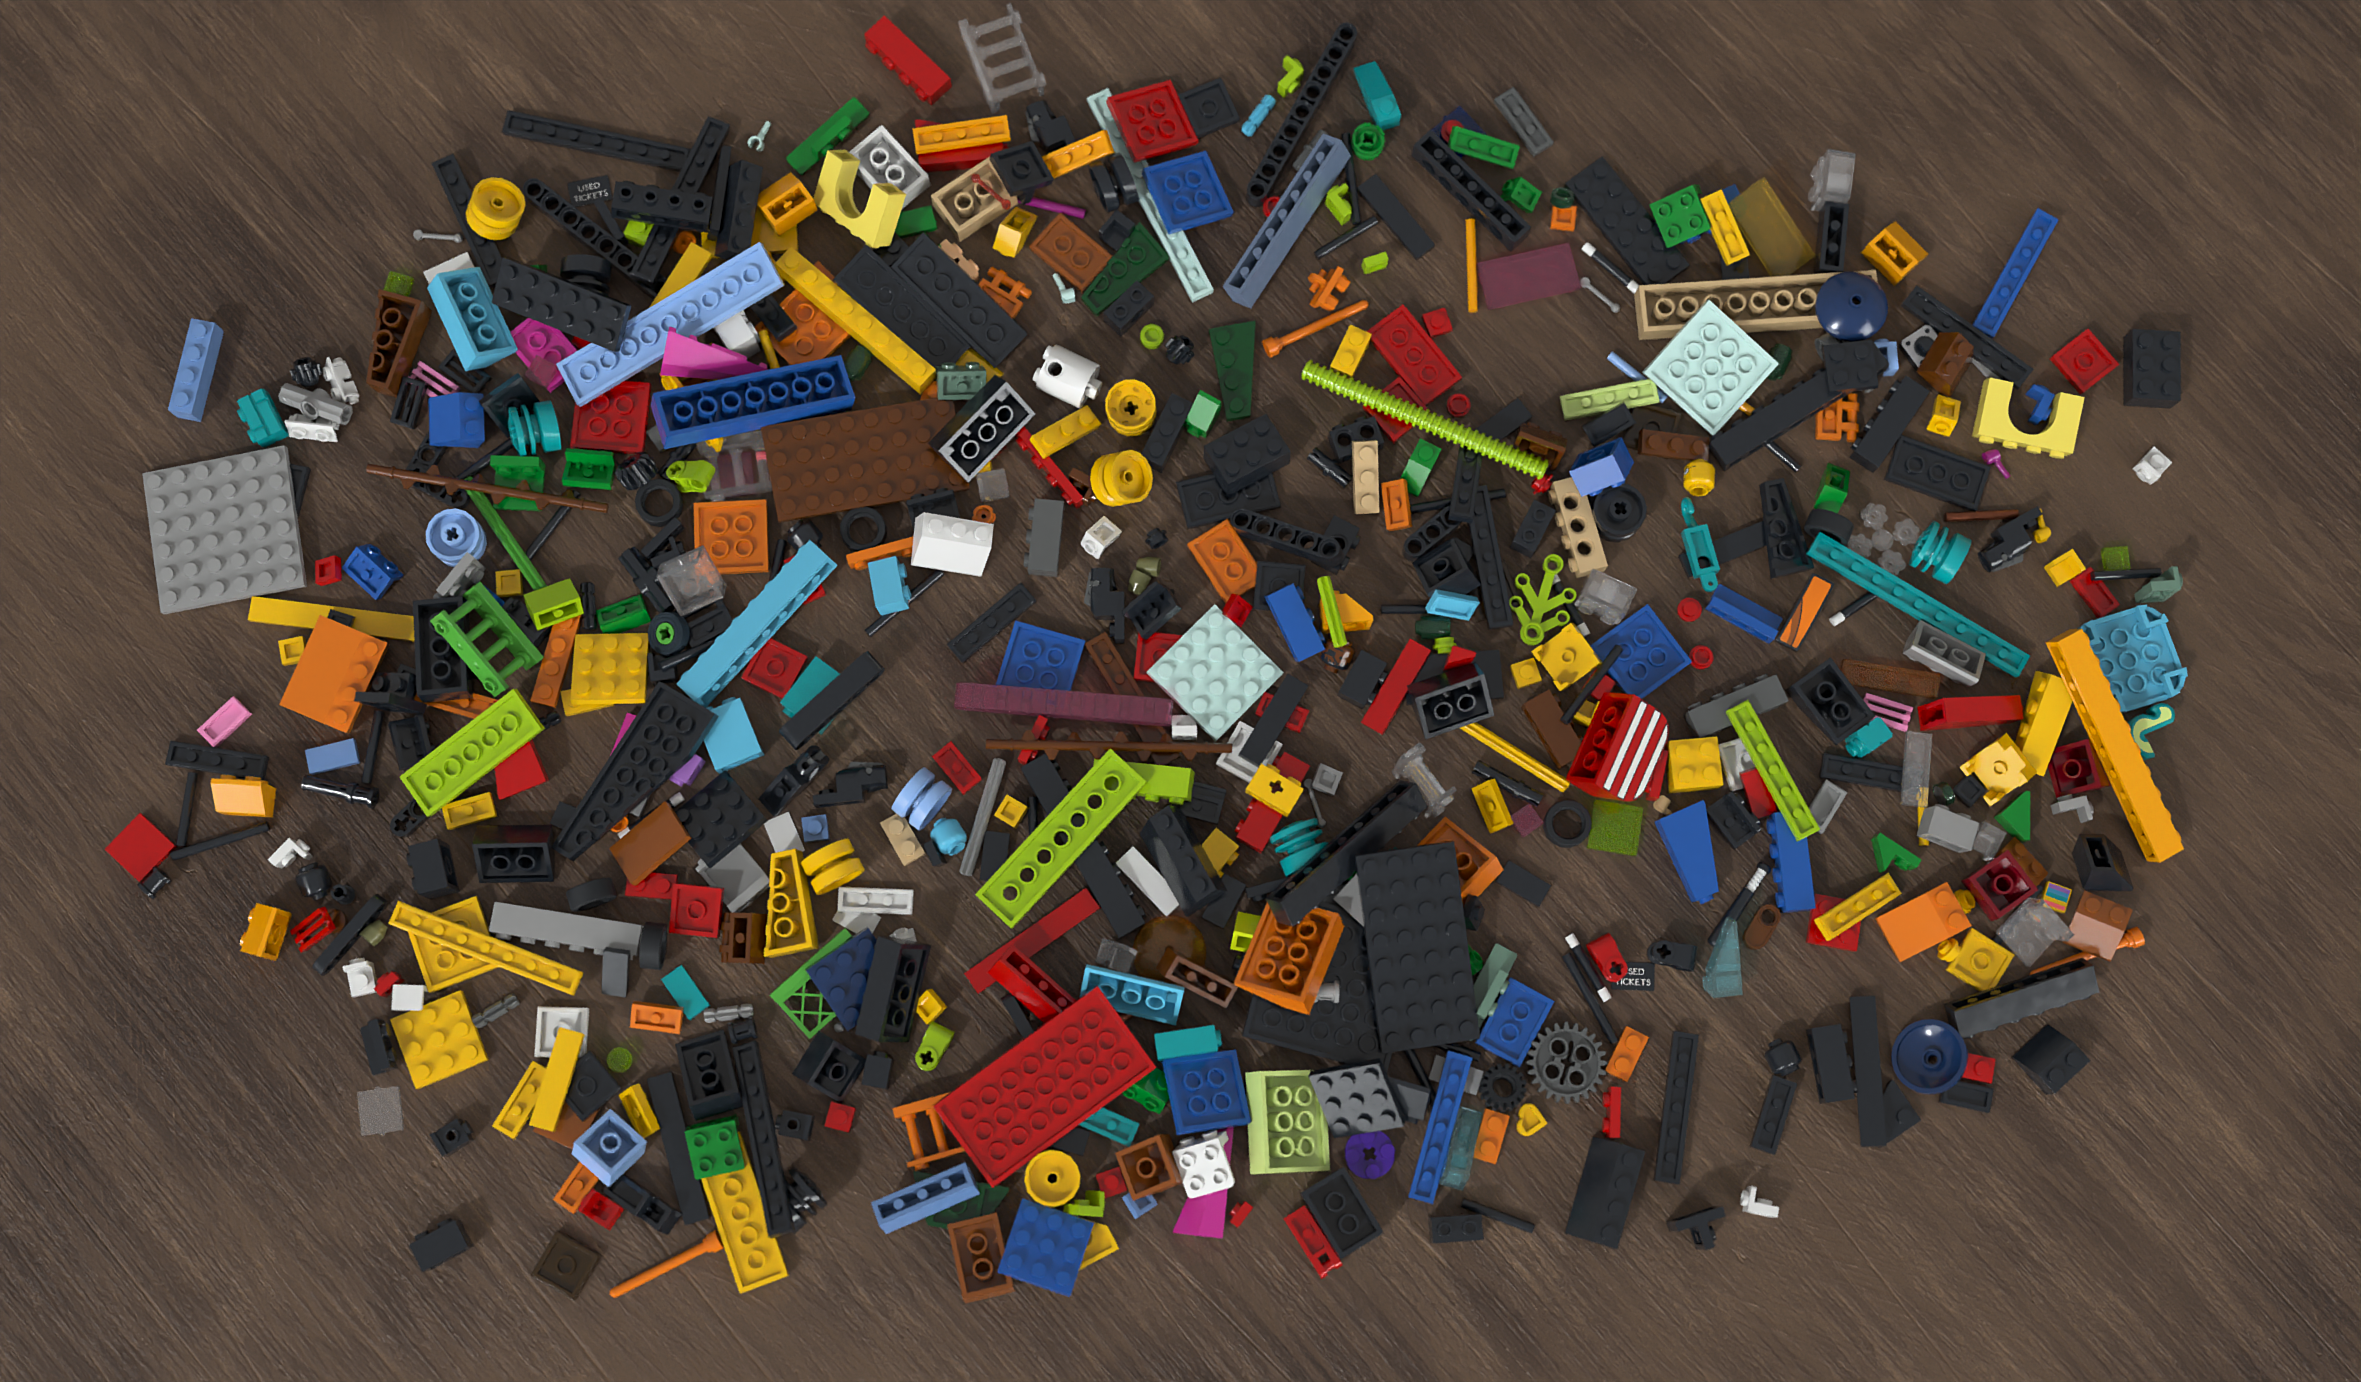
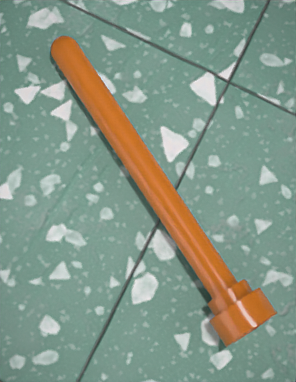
(1274, 345)
(2132, 938)
(711, 1243)

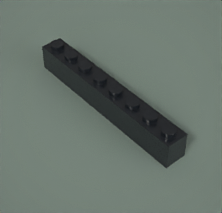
(1779, 417)
(1336, 860)
(1093, 864)

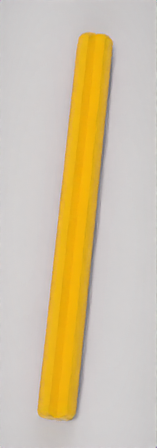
(1517, 756)

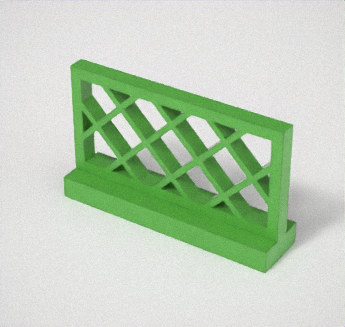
(799, 979)

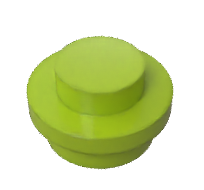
(1443, 644)

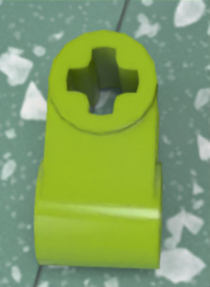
(691, 475)
(935, 1042)

